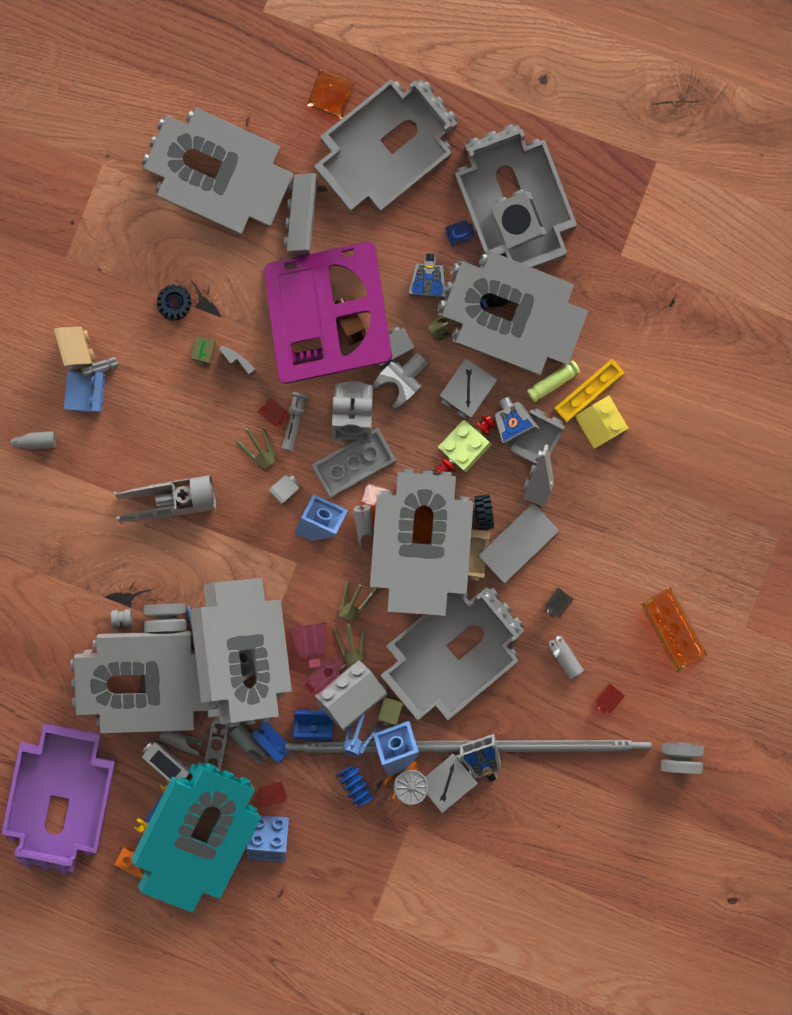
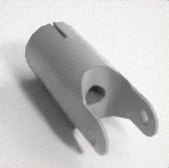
(35, 441)
(363, 522)
(565, 657)
(180, 741)
(248, 743)

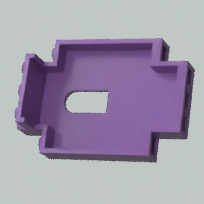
(64, 767)

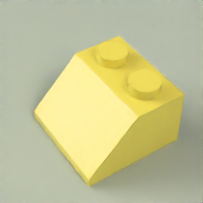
(601, 422)

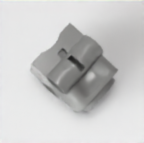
(352, 411)

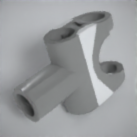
(403, 378)

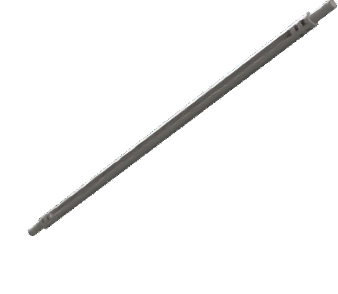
(503, 746)

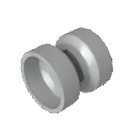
(121, 619)

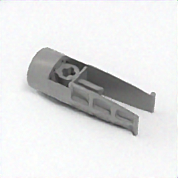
(200, 495)

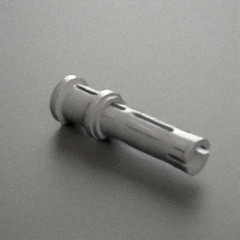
(296, 411)

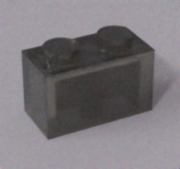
(557, 603)

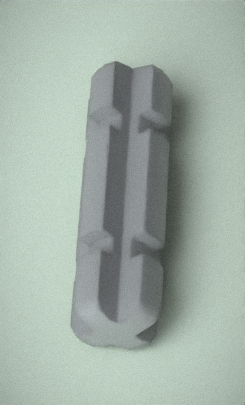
(99, 367)

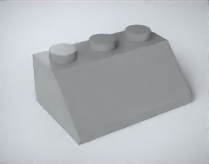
(350, 695)

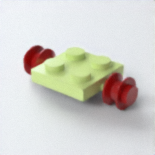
(465, 445)

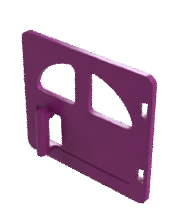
(305, 310)

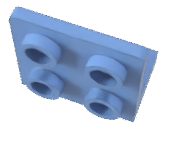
(84, 392)
(269, 840)

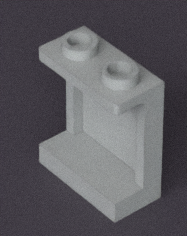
(548, 435)

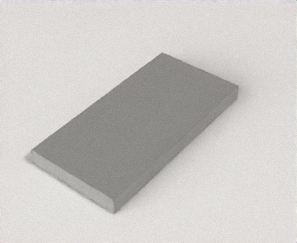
(353, 463)
(518, 543)

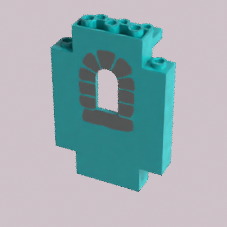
(184, 868)

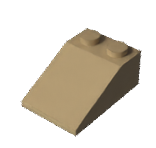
(74, 347)

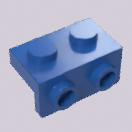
(312, 725)

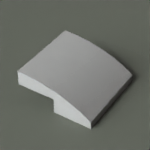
(234, 358)

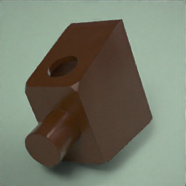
(351, 326)

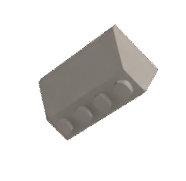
(302, 214)

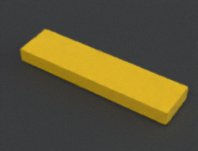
(589, 390)

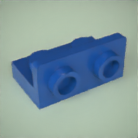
(271, 741)

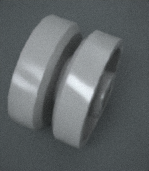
(165, 617)
(682, 758)

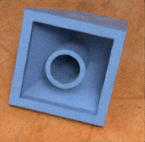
(320, 519)
(396, 748)

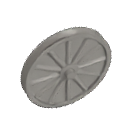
(410, 787)

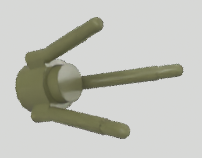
(438, 329)
(265, 458)
(349, 610)
(352, 655)

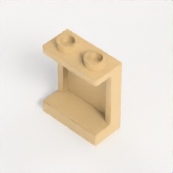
(478, 543)

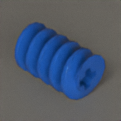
(355, 786)

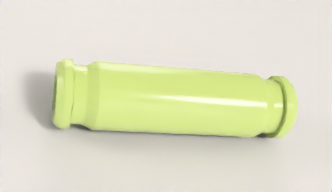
(553, 381)

